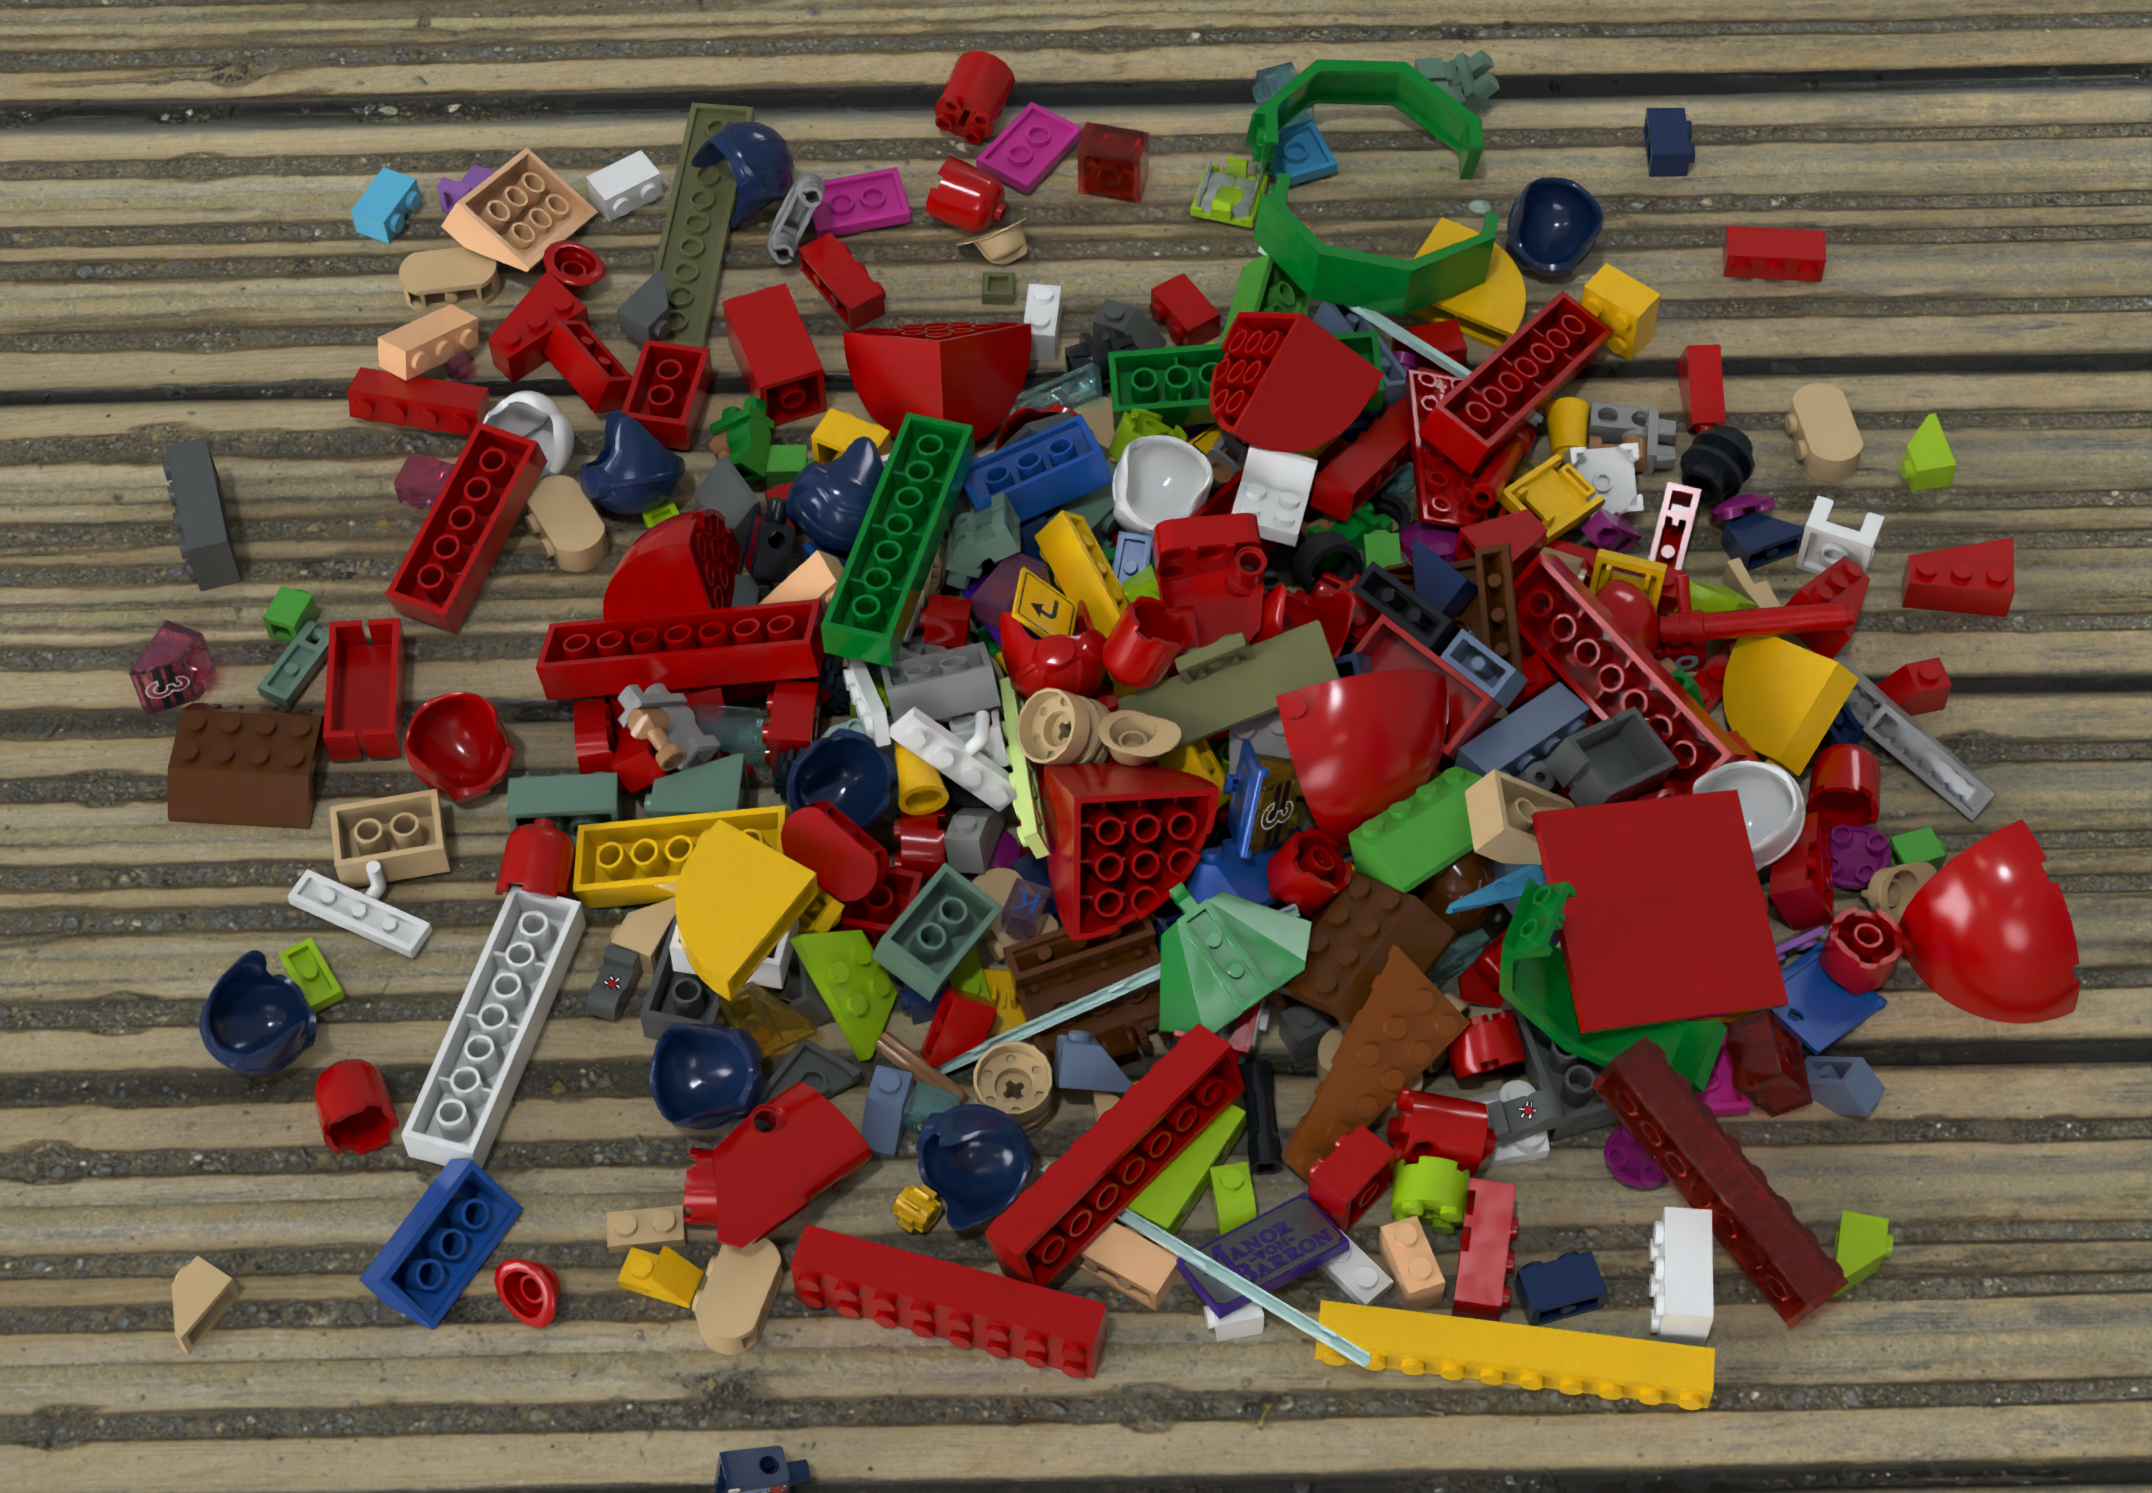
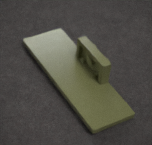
(1235, 681)

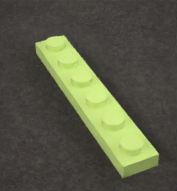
(1023, 778)

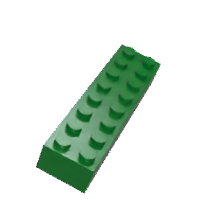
(1179, 379)
(898, 540)

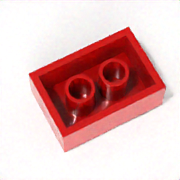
(669, 391)

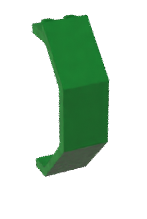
(1369, 84)
(1362, 277)
(1538, 986)

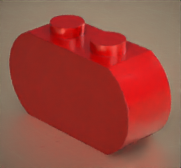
(836, 849)

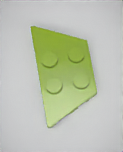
(850, 984)

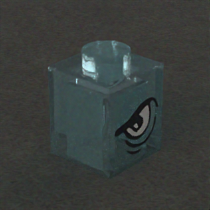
(922, 1102)

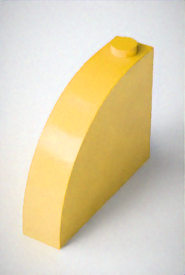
(1484, 312)
(1783, 698)
(737, 905)

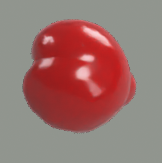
(1633, 610)

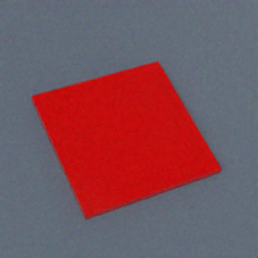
(1661, 911)

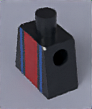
(765, 555)

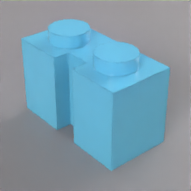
(385, 205)

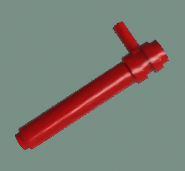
(1501, 467)
(1699, 627)

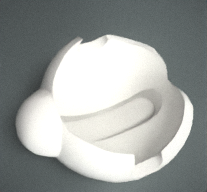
(538, 419)

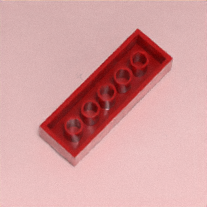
(466, 527)

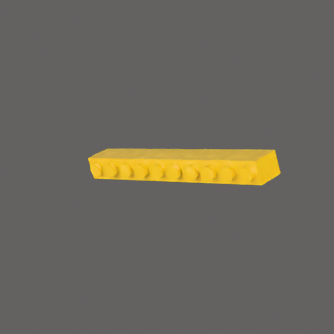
(1087, 575)
(1522, 1355)

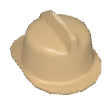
(1002, 244)
(1137, 737)
(1894, 887)

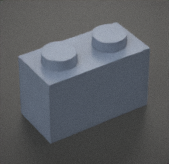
(1484, 668)

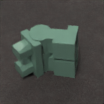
(1463, 78)
(981, 536)

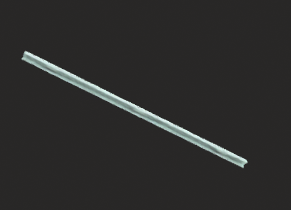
(1416, 344)
(1067, 1011)
(1242, 1286)

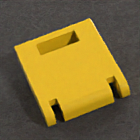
(1554, 497)
(1651, 584)

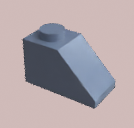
(1086, 1065)
(1843, 1084)
(884, 1110)

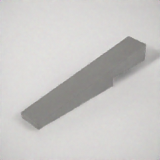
(1916, 746)

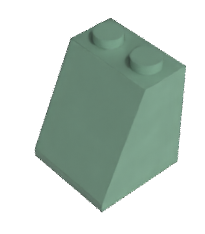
(701, 789)

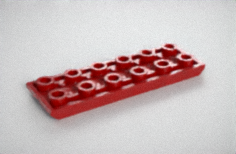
(1439, 483)

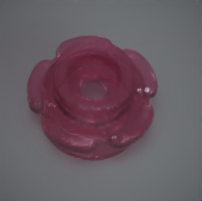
(460, 366)

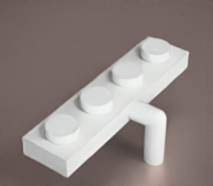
(867, 702)
(956, 758)
(360, 911)

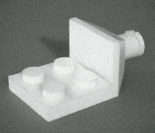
(1276, 491)

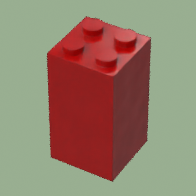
(775, 354)

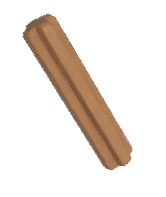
(910, 1061)

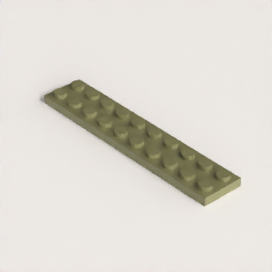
(697, 227)

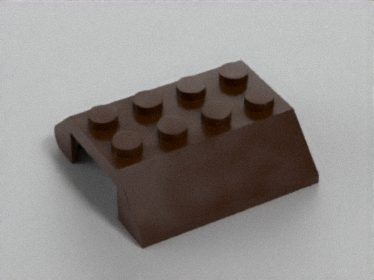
(1493, 608)
(244, 766)
(1352, 946)
(1058, 971)

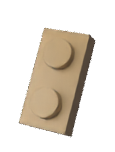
(645, 1228)

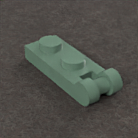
(296, 665)

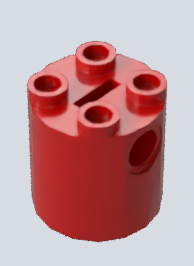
(974, 96)
(1440, 1128)

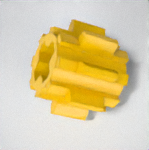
(917, 1208)

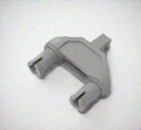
(794, 216)

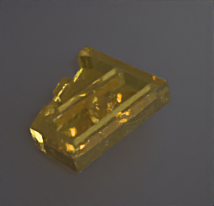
(767, 1019)

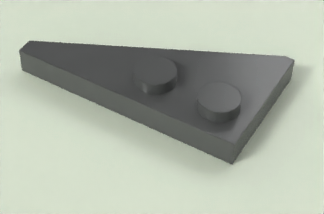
(812, 1066)

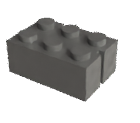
(1611, 760)

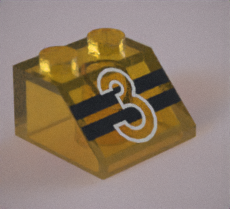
(1276, 803)

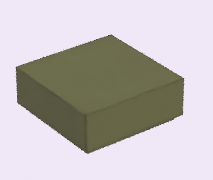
(998, 288)

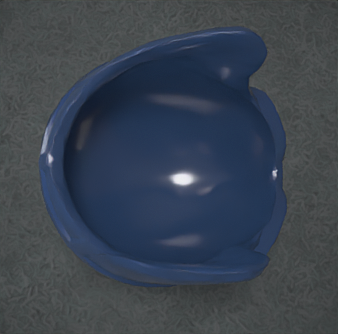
(758, 162)
(1553, 227)
(632, 469)
(834, 496)
(848, 773)
(256, 1018)
(706, 1075)
(974, 1161)

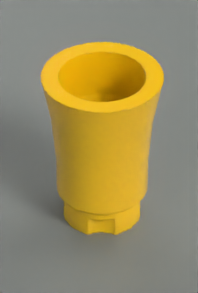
(1566, 424)
(919, 784)

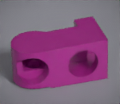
(1609, 530)

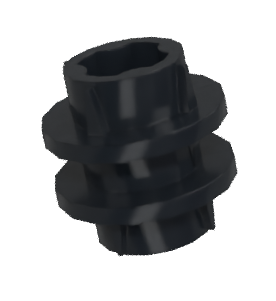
(1097, 352)
(1718, 463)

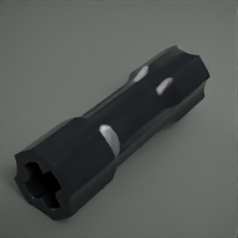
(1263, 1139)

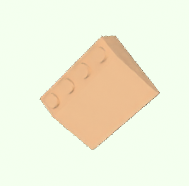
(518, 213)

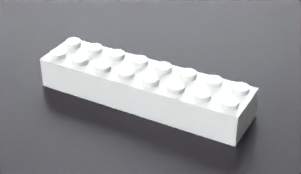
(494, 1029)

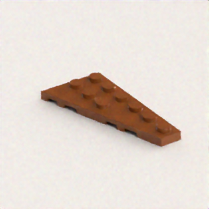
(1384, 1049)

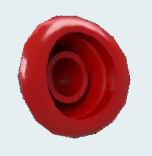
(573, 265)
(528, 1290)

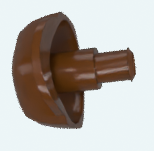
(1453, 883)

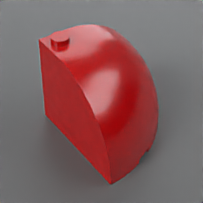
(940, 371)
(1288, 382)
(676, 568)
(1364, 743)
(1121, 839)
(1995, 932)

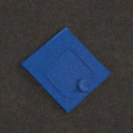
(1245, 793)
(1822, 1003)

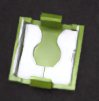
(1229, 194)

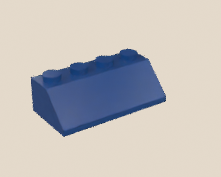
(1040, 470)
(1225, 871)
(441, 1243)

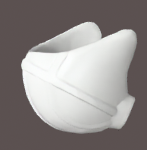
(1159, 482)
(1769, 803)

